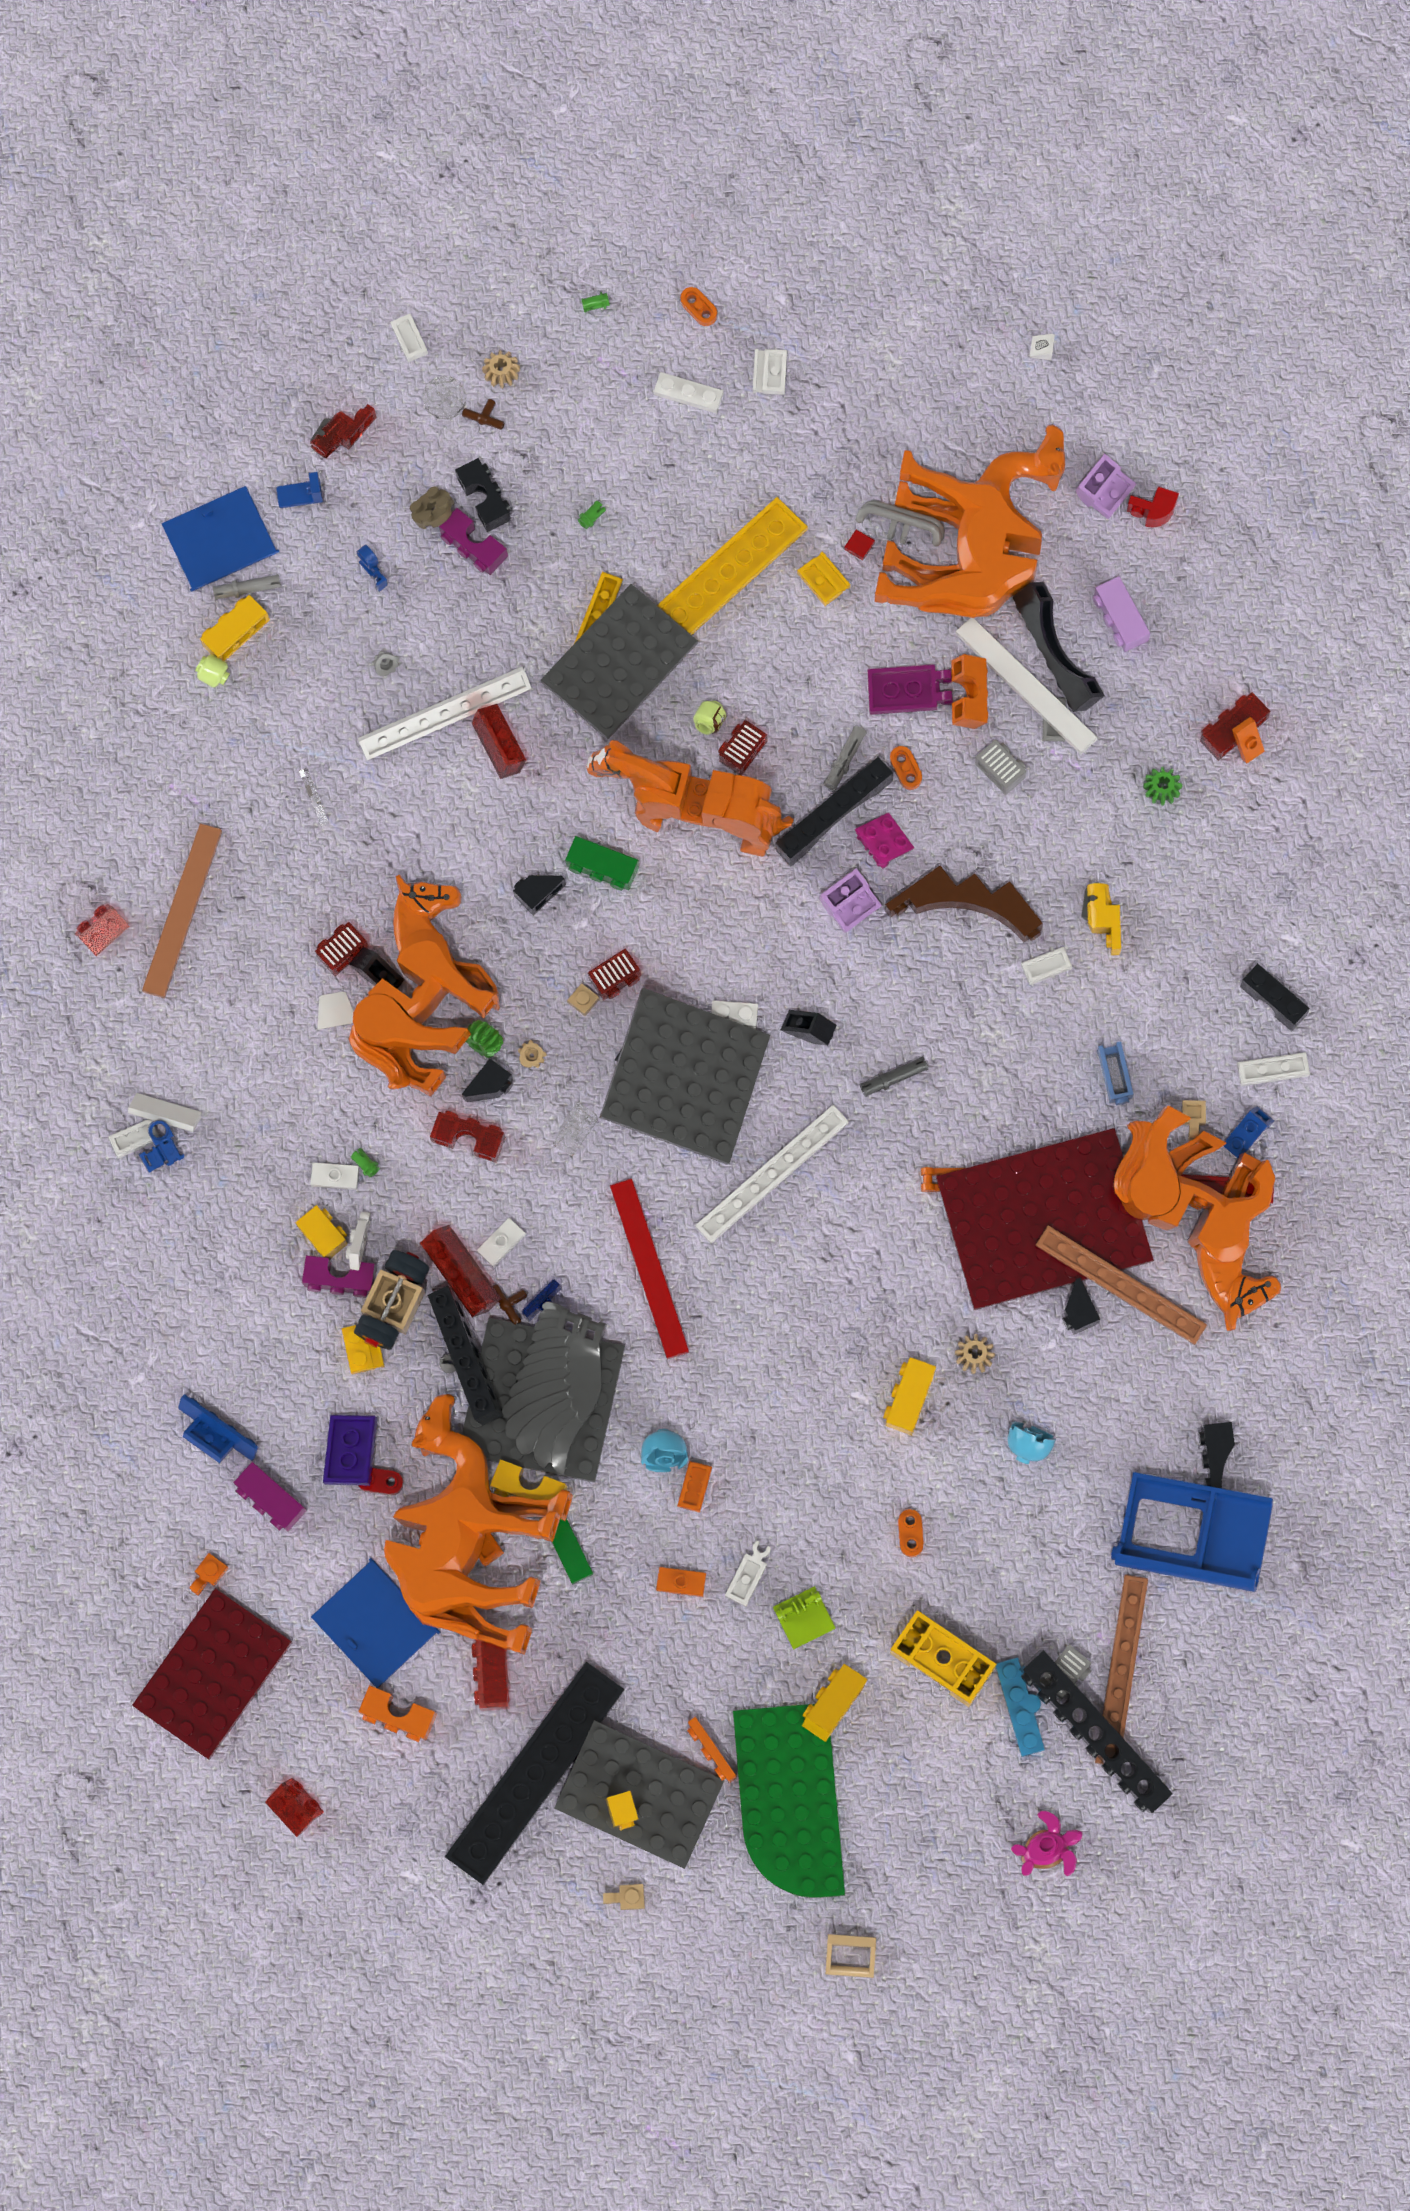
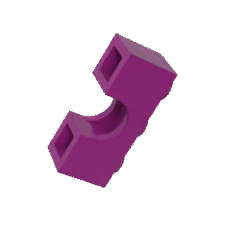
(485, 555)
(318, 1277)

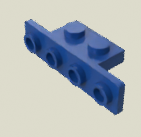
(213, 1434)

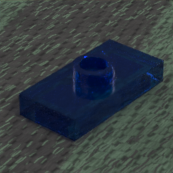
(545, 1295)

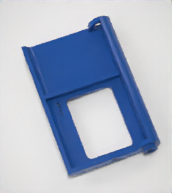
(1229, 1537)

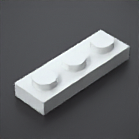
(688, 392)

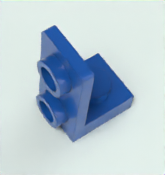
(300, 493)
(1248, 1131)

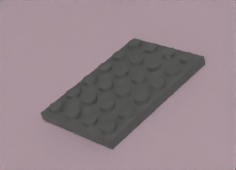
(619, 661)
(666, 1792)

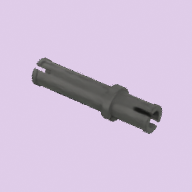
(894, 1076)

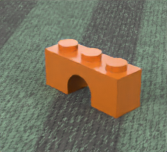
(972, 675)
(377, 1708)

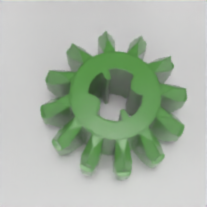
(1161, 794)
(484, 1039)

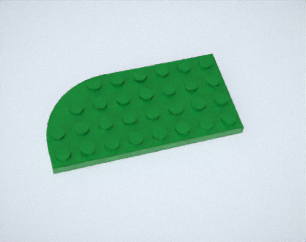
(789, 1801)

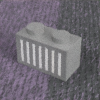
(1001, 766)
(1073, 1665)

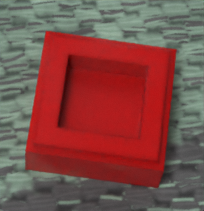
(859, 544)

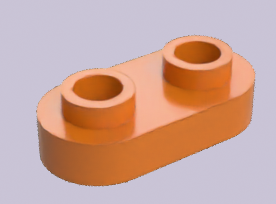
(699, 307)
(906, 768)
(910, 1532)

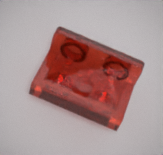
(101, 929)
(294, 1806)

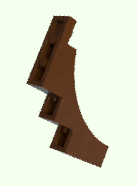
(939, 891)

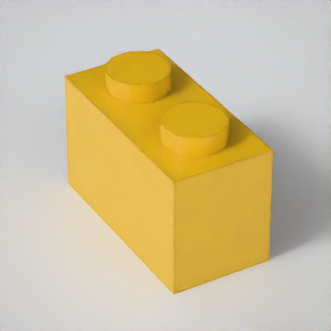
(321, 1232)

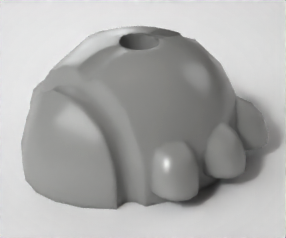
(386, 666)

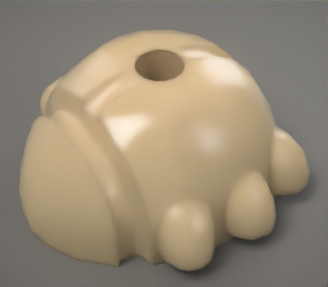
(531, 1048)

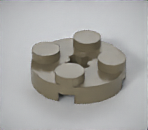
(422, 508)

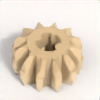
(493, 365)
(981, 1349)

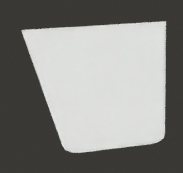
(334, 1010)

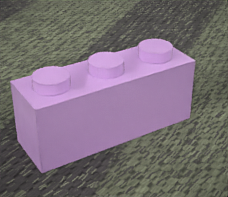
(1121, 614)

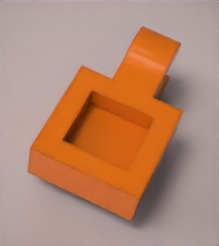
(209, 1572)

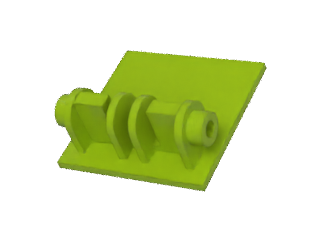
(804, 1617)

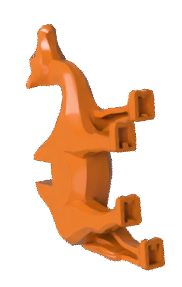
(986, 533)
(453, 1535)

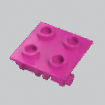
(883, 839)

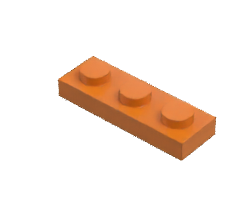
(710, 1750)

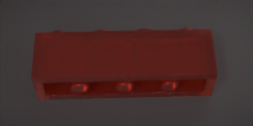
(460, 1271)

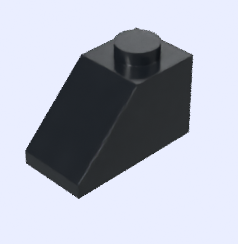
(537, 890)
(375, 968)
(809, 1027)
(488, 1083)
(1080, 1311)

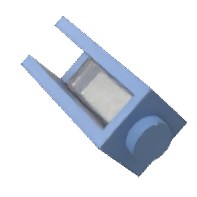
(1115, 1074)

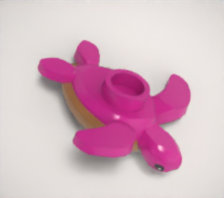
(1049, 1847)

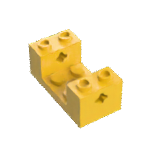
(964, 1672)

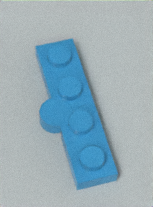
(1020, 1707)

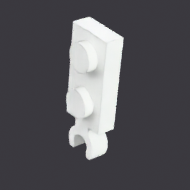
(358, 1239)
(747, 1576)

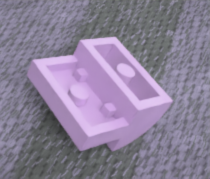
(1105, 487)
(849, 900)

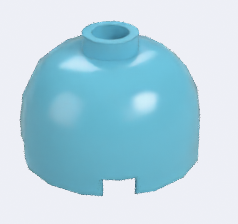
(1029, 1443)
(664, 1450)

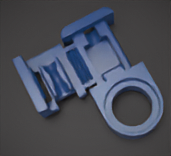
(369, 563)
(163, 1151)

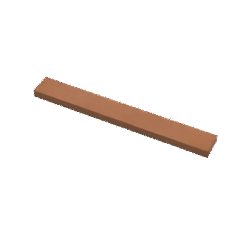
(182, 911)
(1121, 1285)
(1124, 1655)

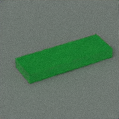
(571, 1553)

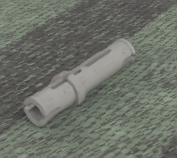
(246, 587)
(841, 765)

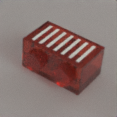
(742, 747)
(340, 948)
(614, 975)

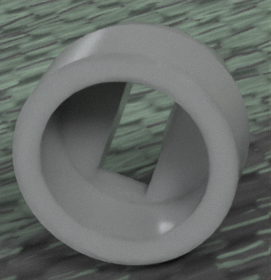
(447, 1368)

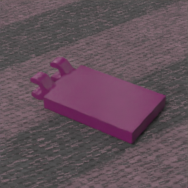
(907, 689)

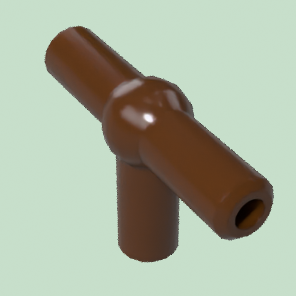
(484, 417)
(507, 1304)

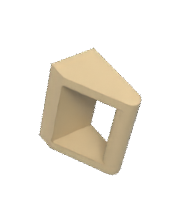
(850, 1941)

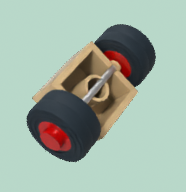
(392, 1300)

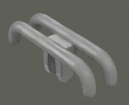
(904, 516)

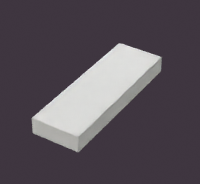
(1273, 1069)
(161, 1110)

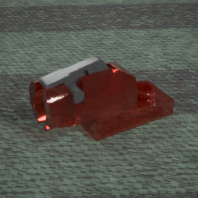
(341, 430)

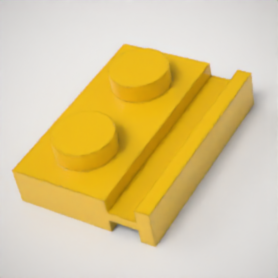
(823, 578)
(359, 1354)

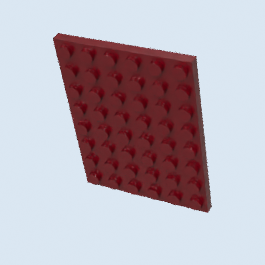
(1008, 1203)

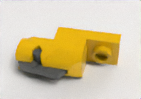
(1102, 915)

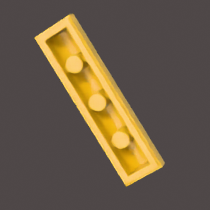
(602, 598)

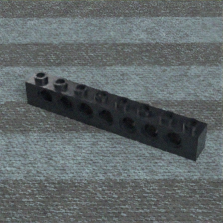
(1157, 1791)

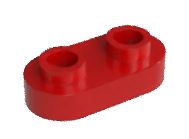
(379, 1482)

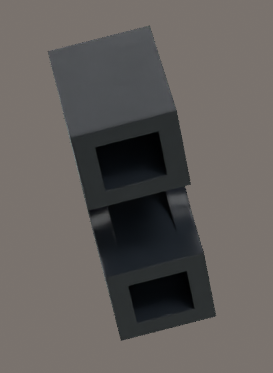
(475, 478)
(1285, 1004)

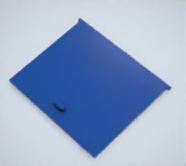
(219, 538)
(375, 1622)

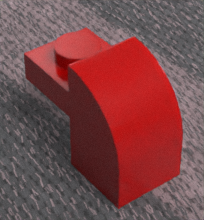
(1155, 512)

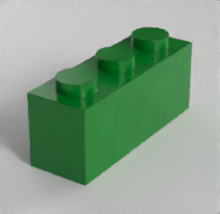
(602, 864)

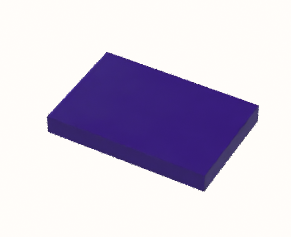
(350, 1450)

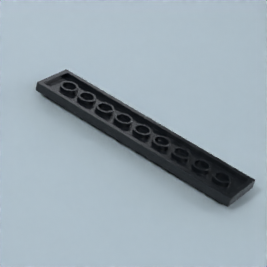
(534, 1774)

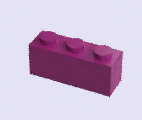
(269, 1497)

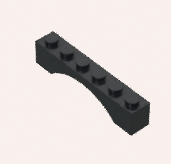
(1037, 611)
(813, 827)
(1218, 1443)

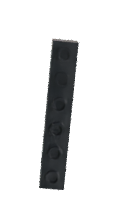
(465, 1355)

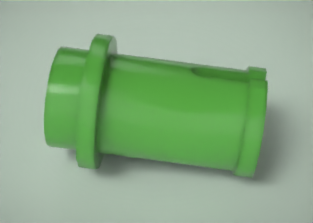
(595, 302)
(591, 515)
(365, 1163)

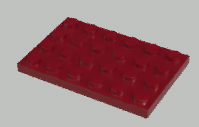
(212, 1674)

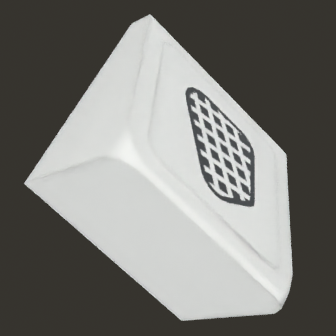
(1042, 346)

